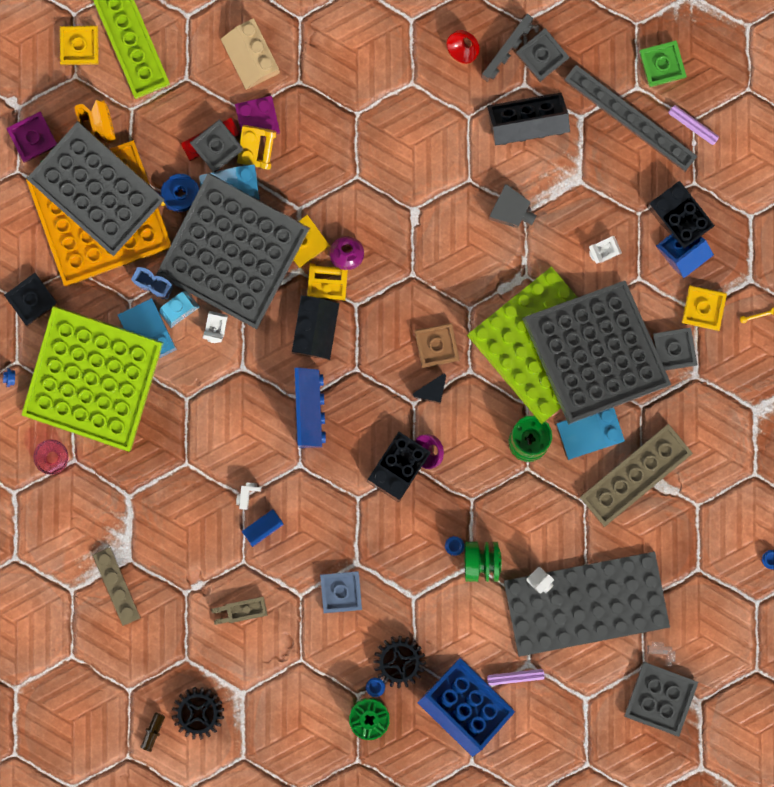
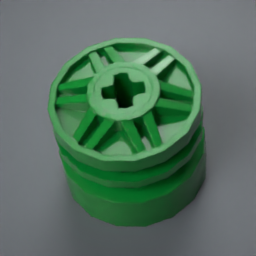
(539, 435)
(482, 561)
(369, 707)

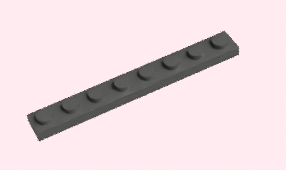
(630, 118)

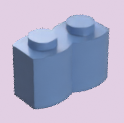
(156, 284)

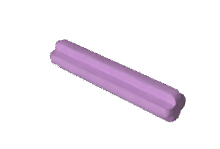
(693, 125)
(514, 677)

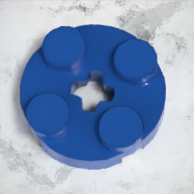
(172, 186)

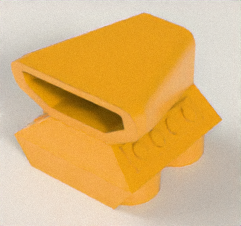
(96, 121)

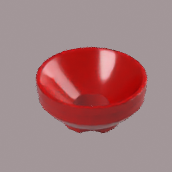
(458, 48)

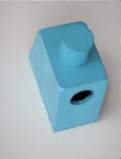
(178, 308)

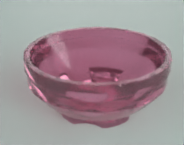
(41, 453)

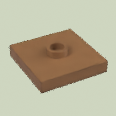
(437, 345)

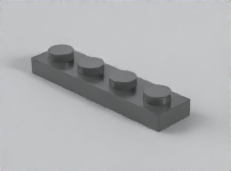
(513, 42)

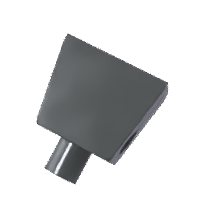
(512, 209)

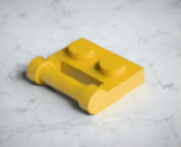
(250, 143)
(324, 287)

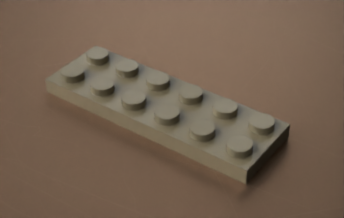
(636, 475)

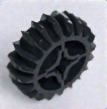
(404, 678)
(191, 706)

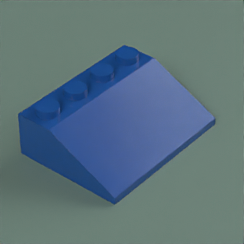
(309, 408)
(466, 707)

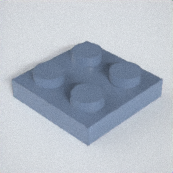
(341, 592)

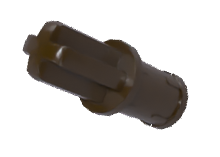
(152, 732)

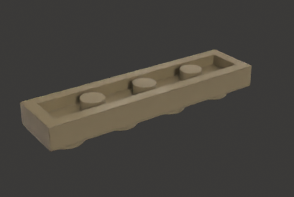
(116, 586)

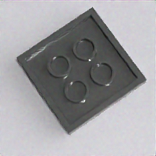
(661, 699)

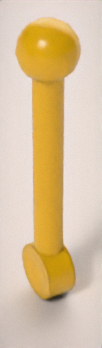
(743, 319)

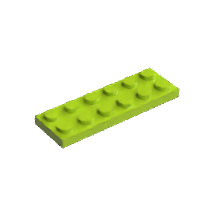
(132, 46)

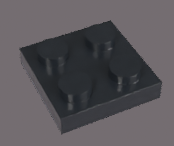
(30, 299)

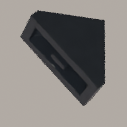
(432, 391)

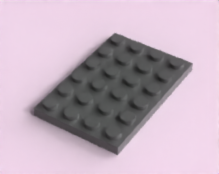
(95, 188)

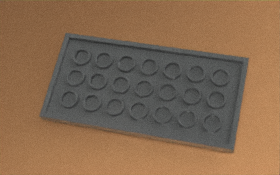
(588, 604)

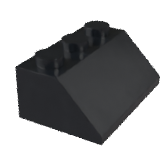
(315, 327)

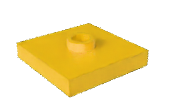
(79, 45)
(312, 245)
(704, 308)

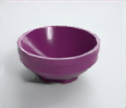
(346, 260)
(427, 442)

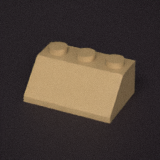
(250, 54)

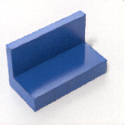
(262, 528)

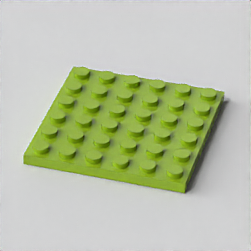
(510, 348)
(92, 378)

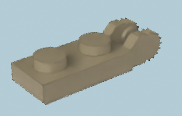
(242, 610)

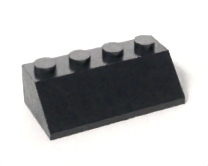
(528, 118)

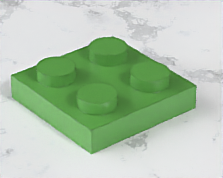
(662, 64)

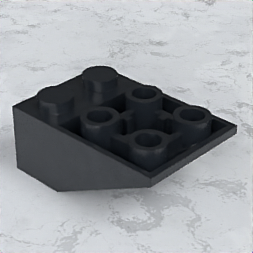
(680, 215)
(398, 467)

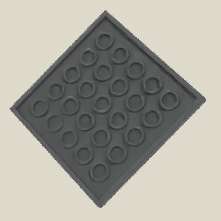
(233, 251)
(596, 352)

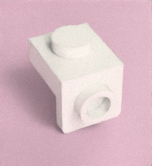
(604, 250)
(215, 327)
(243, 498)
(540, 580)

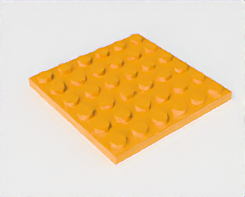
(78, 253)

